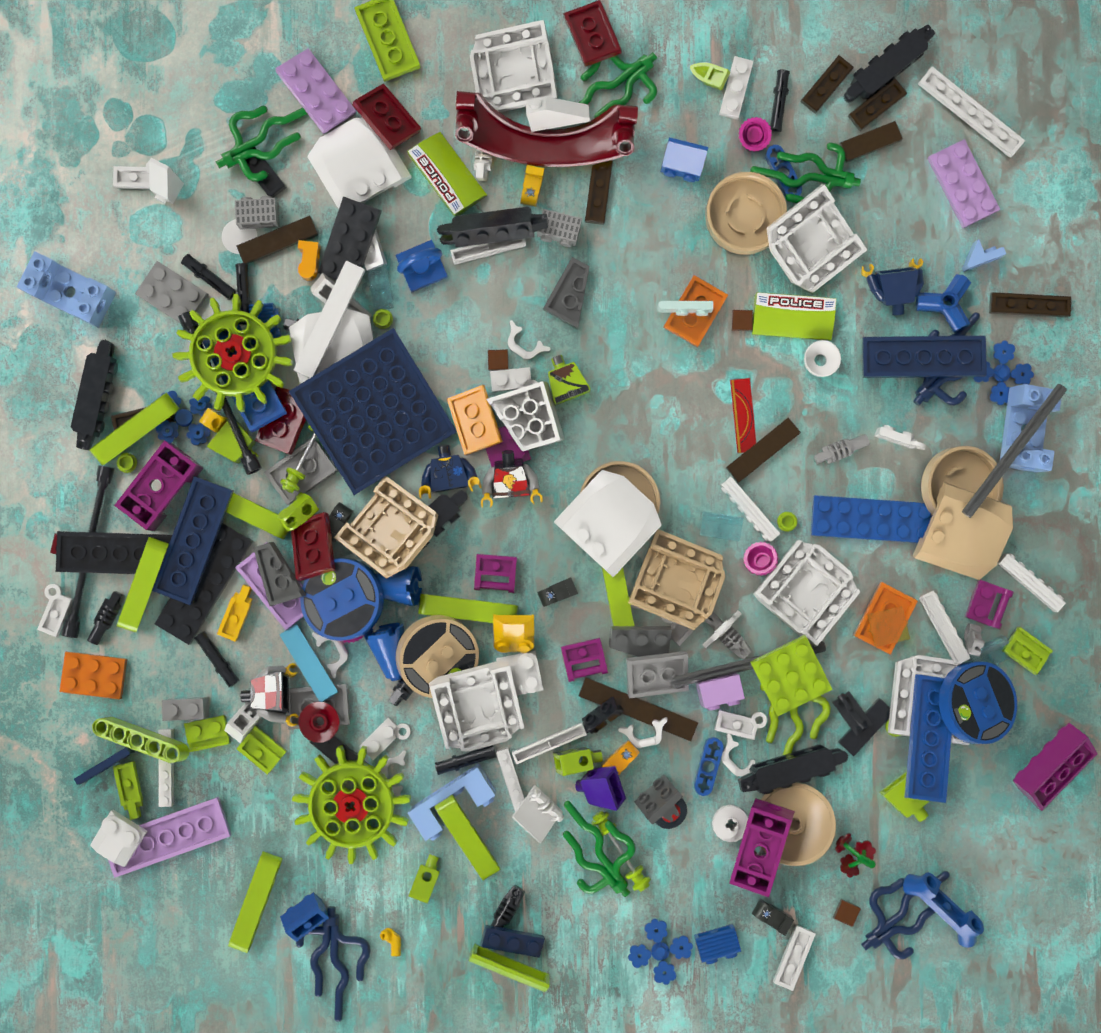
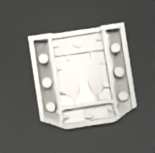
(513, 66)
(356, 163)
(813, 241)
(351, 335)
(610, 520)
(808, 591)
(903, 690)
(477, 706)

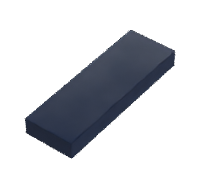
(104, 765)

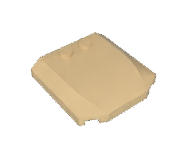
(389, 529)
(961, 542)
(678, 580)

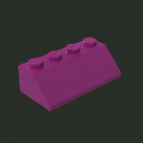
(1055, 766)

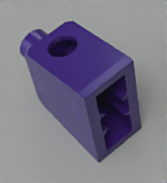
(602, 788)

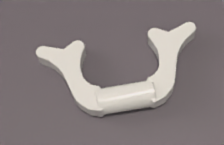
(520, 351)
(722, 629)
(341, 649)
(628, 731)
(400, 760)
(729, 763)

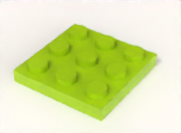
(791, 675)

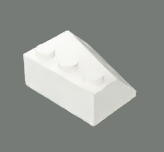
(529, 415)

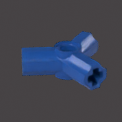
(953, 314)

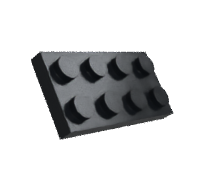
(349, 237)

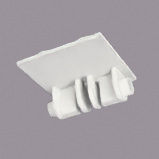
(537, 814)

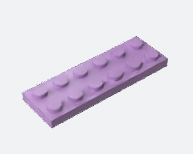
(177, 834)

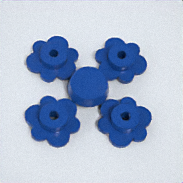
(1002, 372)
(184, 418)
(660, 951)

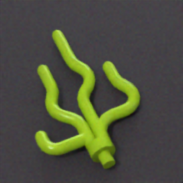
(798, 723)

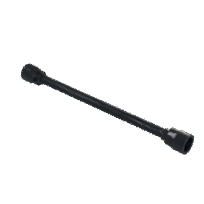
(249, 460)
(71, 626)

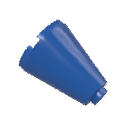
(402, 586)
(384, 646)

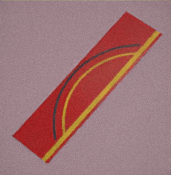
(743, 414)

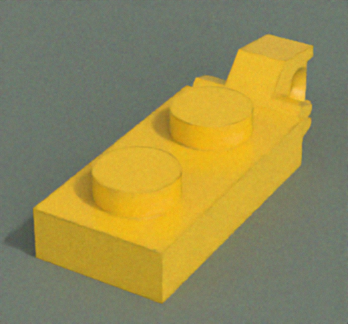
(236, 614)

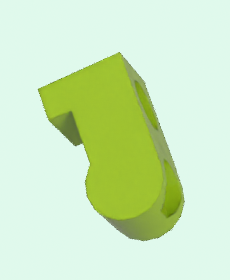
(298, 512)

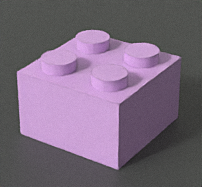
(720, 691)

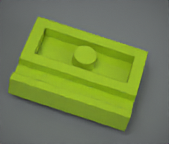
(1027, 650)
(206, 733)
(261, 749)

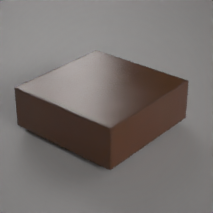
(742, 320)
(498, 360)
(846, 912)

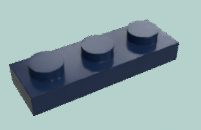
(512, 941)

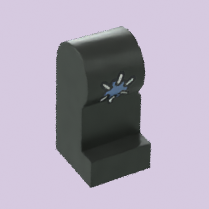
(338, 518)
(557, 592)
(773, 916)

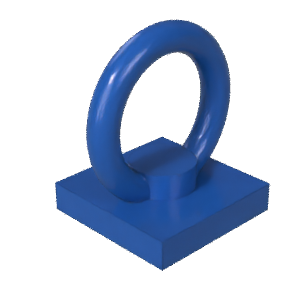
(421, 265)

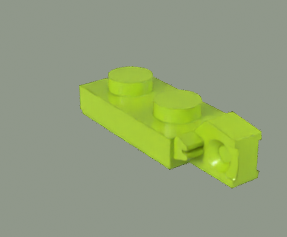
(129, 788)

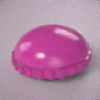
(755, 134)
(760, 558)

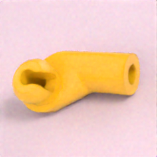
(394, 939)

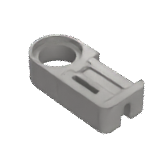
(973, 639)

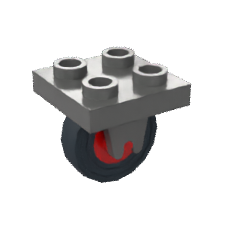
(662, 804)

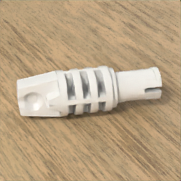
(482, 165)

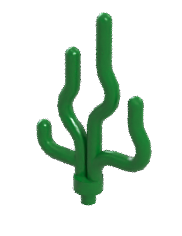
(631, 72)
(243, 151)
(832, 177)
(610, 871)

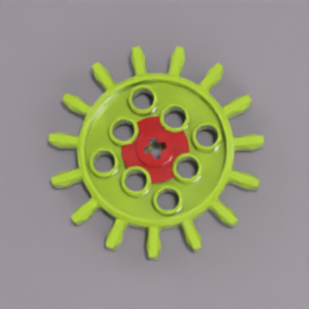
(236, 341)
(356, 772)

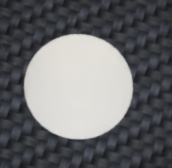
(234, 236)

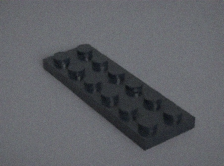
(101, 551)
(186, 620)

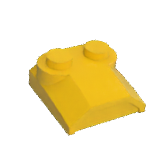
(513, 633)

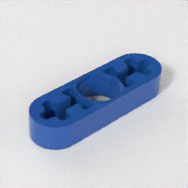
(772, 162)
(699, 779)

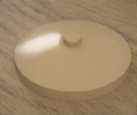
(811, 827)

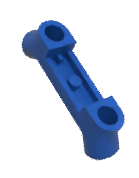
(927, 888)

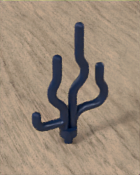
(932, 385)
(884, 928)
(331, 931)

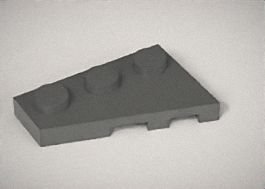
(569, 293)
(276, 575)
(640, 639)

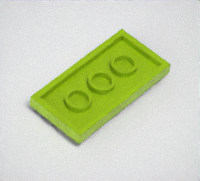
(387, 38)

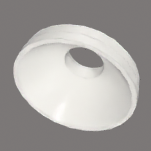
(831, 354)

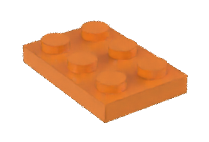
(694, 327)
(884, 599)
(93, 675)

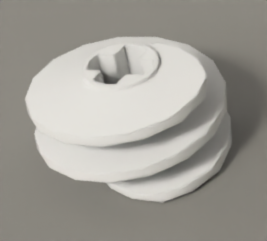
(722, 816)

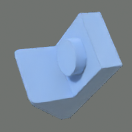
(979, 257)

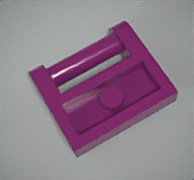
(495, 566)
(982, 602)
(581, 653)

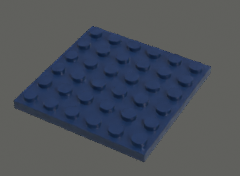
(373, 411)

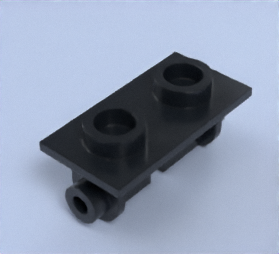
(852, 713)
(596, 719)

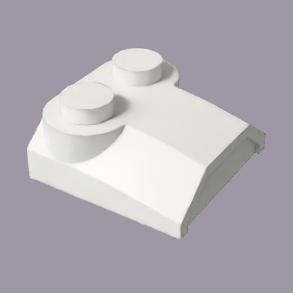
(524, 672)
(118, 838)

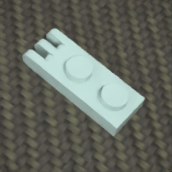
(682, 308)

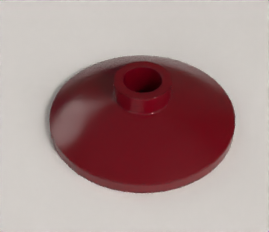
(314, 731)

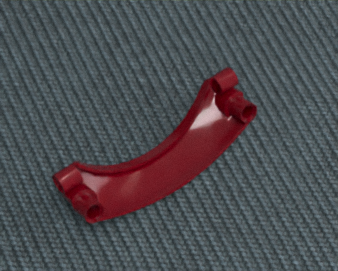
(568, 147)

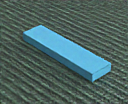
(309, 663)

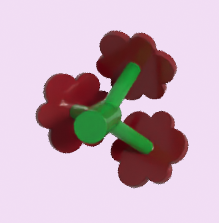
(863, 852)

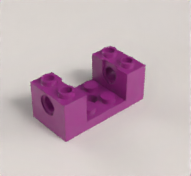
(173, 470)
(769, 828)

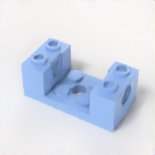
(50, 281)
(1021, 407)
(424, 812)

